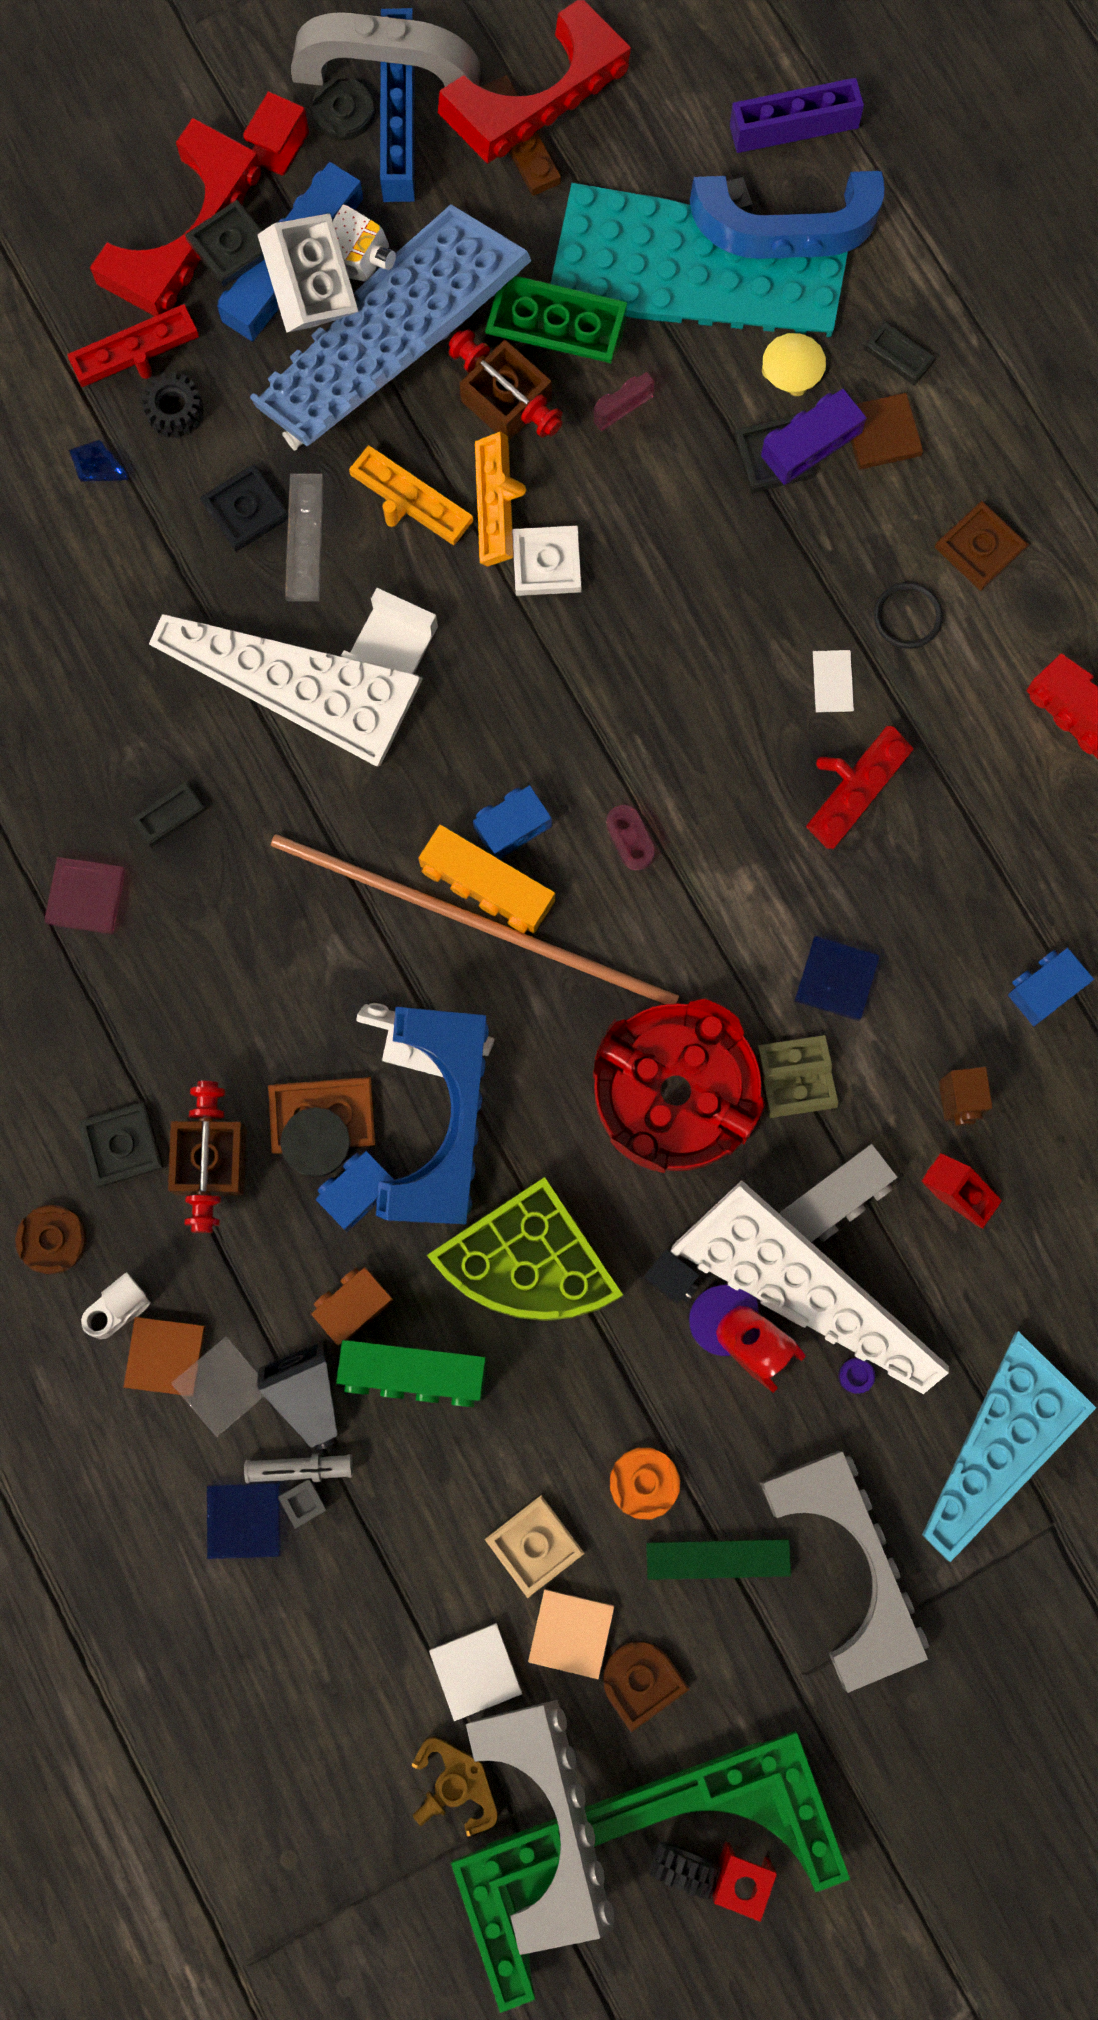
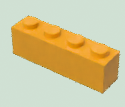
(486, 879)

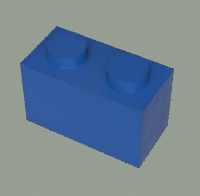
(512, 822)
(1050, 986)
(353, 1191)

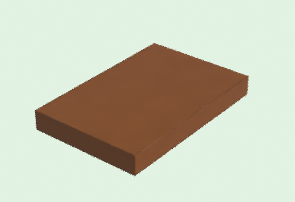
(344, 1097)

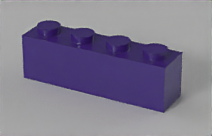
(796, 115)

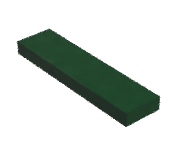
(718, 1559)

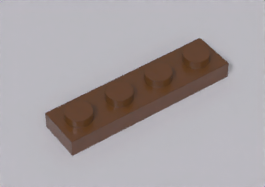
(529, 156)

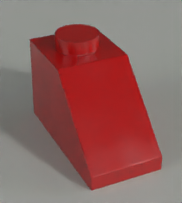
(961, 1189)

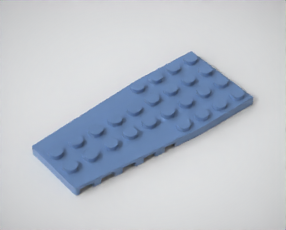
(401, 315)

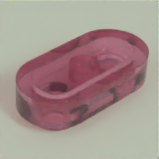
(631, 838)

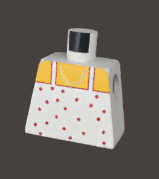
(361, 244)

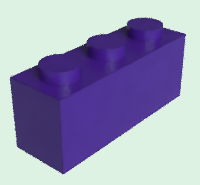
(812, 436)

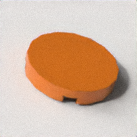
(644, 1483)

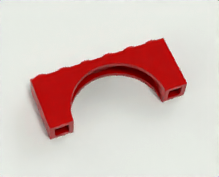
(499, 122)
(158, 274)

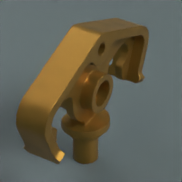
(456, 1784)

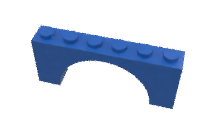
(442, 1186)

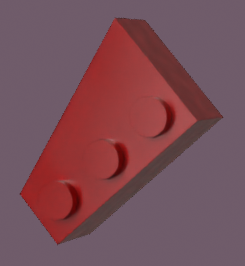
(1070, 698)

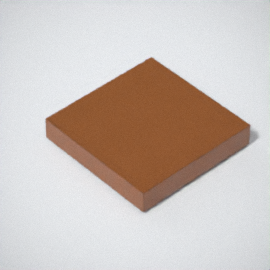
(161, 1353)

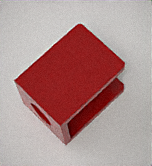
(277, 132)
(733, 1869)

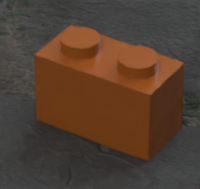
(351, 1306)

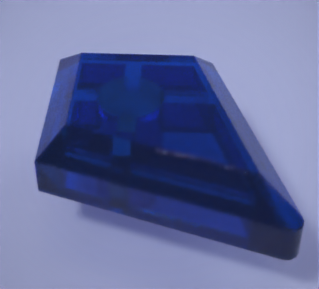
(96, 463)

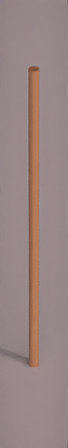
(474, 920)

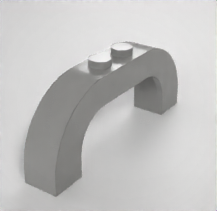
(383, 41)

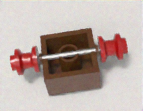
(504, 387)
(206, 1157)

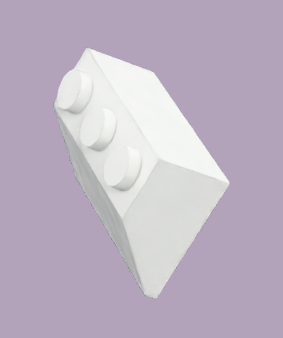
(307, 272)

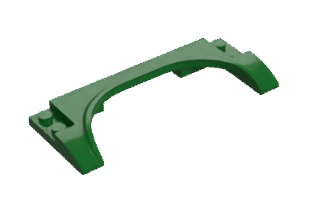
(759, 1782)

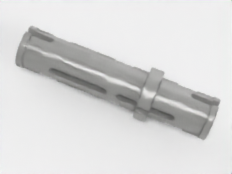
(299, 1468)

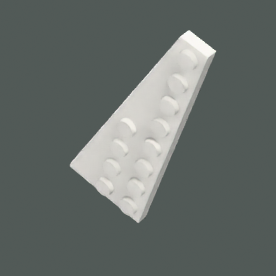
(325, 693)
(773, 1261)

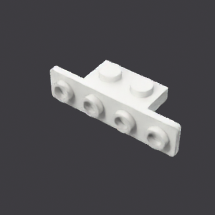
(400, 1053)

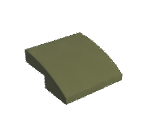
(797, 1076)

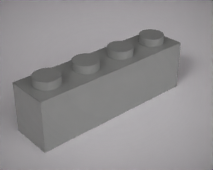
(840, 1195)

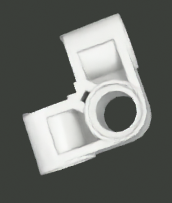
(120, 1303)

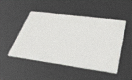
(833, 681)

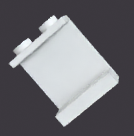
(394, 634)

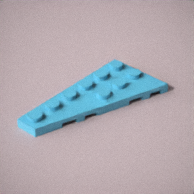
(1014, 1433)

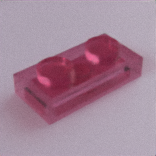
(615, 406)

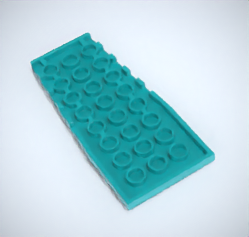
(669, 271)

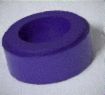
(856, 1375)

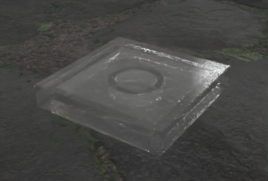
(219, 1386)

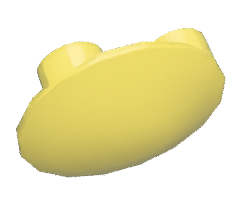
(794, 363)

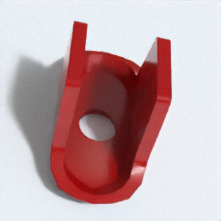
(767, 1354)

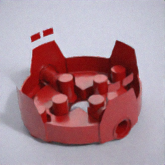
(686, 1041)

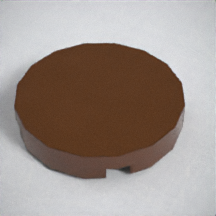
(51, 1239)

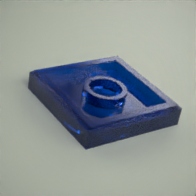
(837, 978)
(243, 1521)

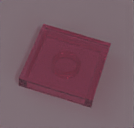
(84, 895)

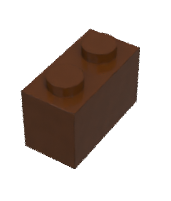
(965, 1095)

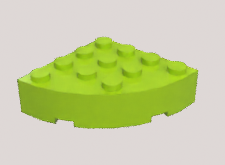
(528, 1261)

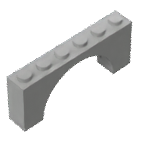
(887, 1637)
(576, 1901)

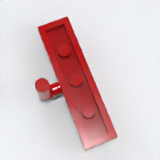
(133, 346)
(858, 786)

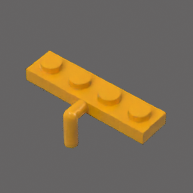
(409, 496)
(494, 498)

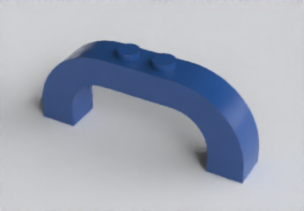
(787, 234)

